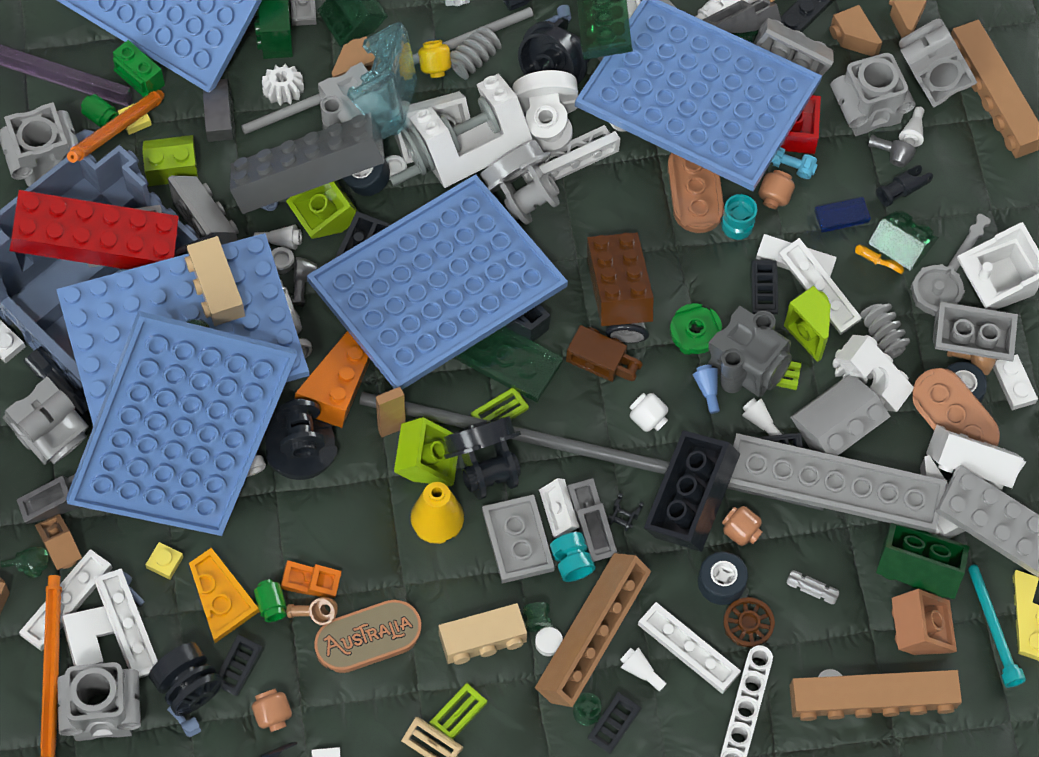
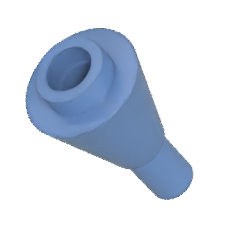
(708, 383)

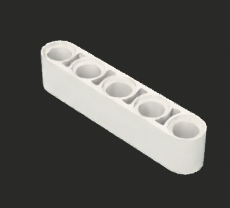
(749, 700)

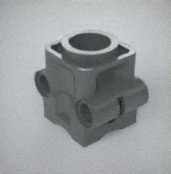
(750, 353)

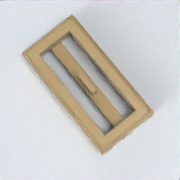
(436, 733)

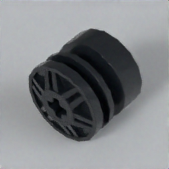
(185, 679)

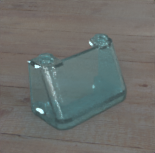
(390, 83)

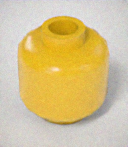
(434, 58)

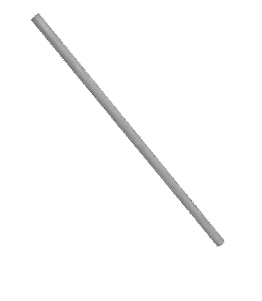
(316, 99)

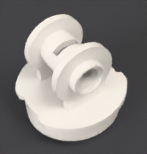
(545, 102)

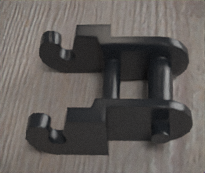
(634, 515)

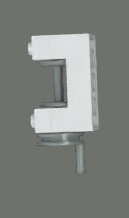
(471, 145)

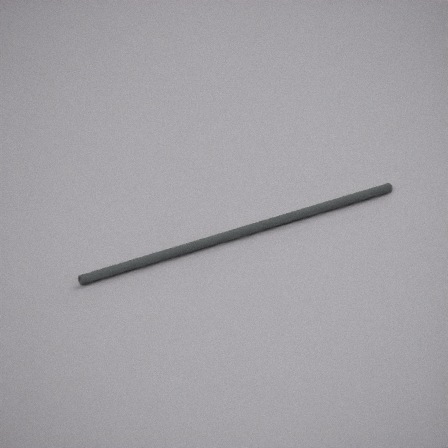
(551, 441)

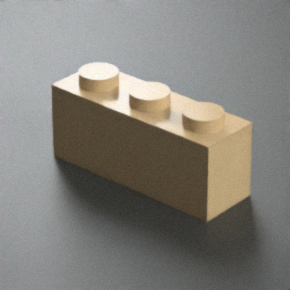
(214, 281)
(483, 634)

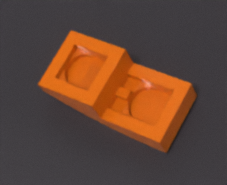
(310, 580)

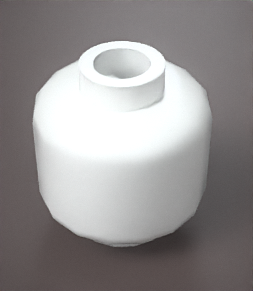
(649, 412)

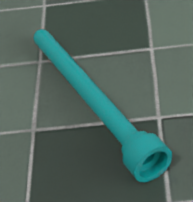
(1012, 674)

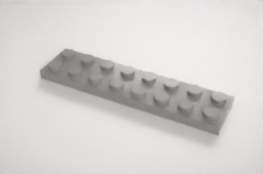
(837, 483)

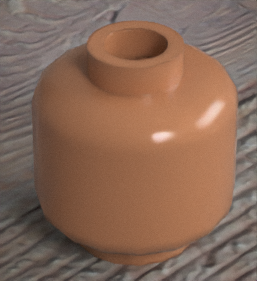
(776, 189)
(742, 526)
(271, 710)

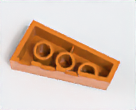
(336, 381)

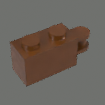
(601, 355)

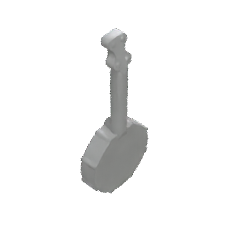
(942, 283)

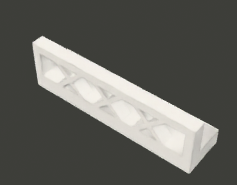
(581, 157)

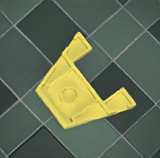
(1027, 614)

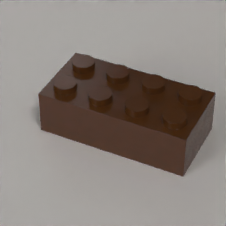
(620, 279)

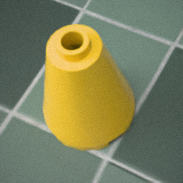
(437, 514)

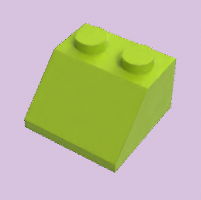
(169, 158)
(323, 210)
(809, 321)
(422, 453)

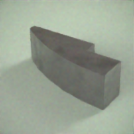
(743, 16)
(218, 113)
(46, 500)
(592, 519)

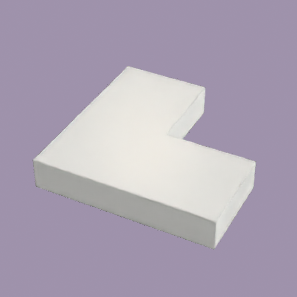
(82, 633)

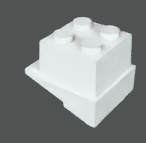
(1003, 268)

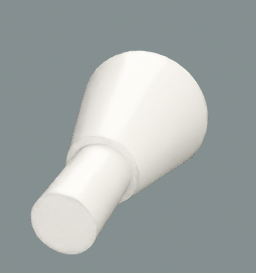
(913, 130)
(286, 237)
(758, 414)
(638, 665)

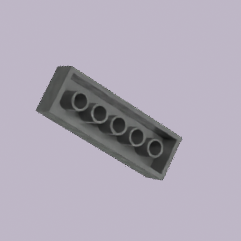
(306, 163)

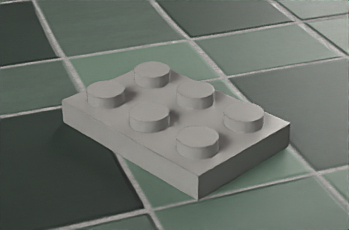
(518, 539)

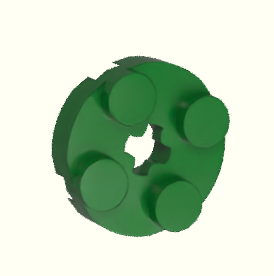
(682, 323)

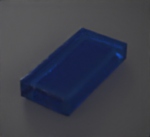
(842, 214)

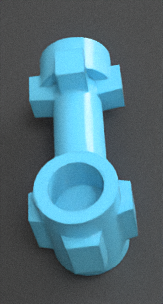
(806, 166)

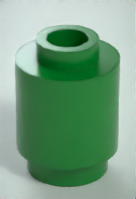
(98, 110)
(270, 601)

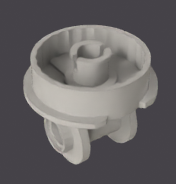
(514, 166)

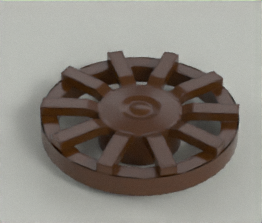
(748, 622)

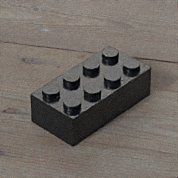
(692, 490)

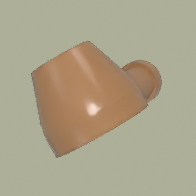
(983, 363)
(315, 610)

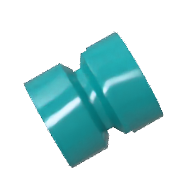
(739, 216)
(571, 554)

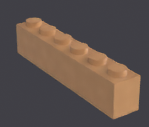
(998, 90)
(593, 629)
(875, 694)

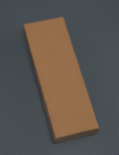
(390, 411)

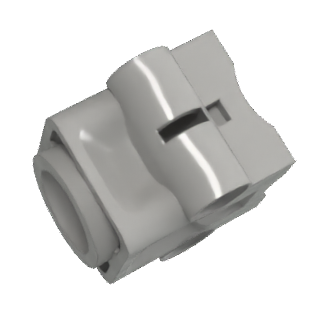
(936, 62)
(873, 93)
(335, 103)
(36, 141)
(47, 422)
(112, 717)

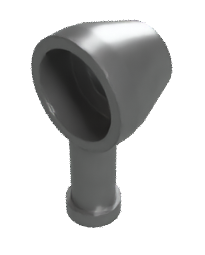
(900, 151)
(301, 270)

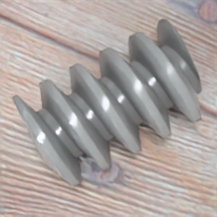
(473, 51)
(884, 330)

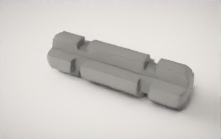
(813, 587)

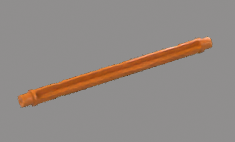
(115, 126)
(51, 667)

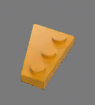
(221, 595)

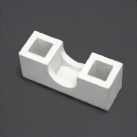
(862, 356)

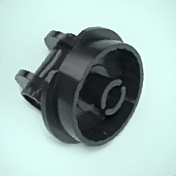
(552, 48)
(298, 442)
(482, 474)

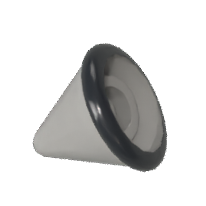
(628, 332)

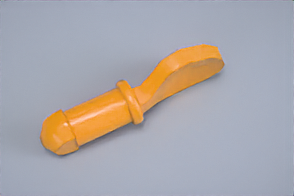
(876, 258)

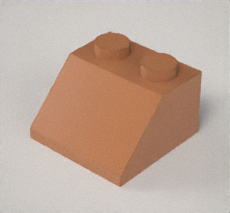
(923, 623)

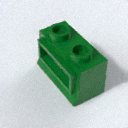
(137, 69)

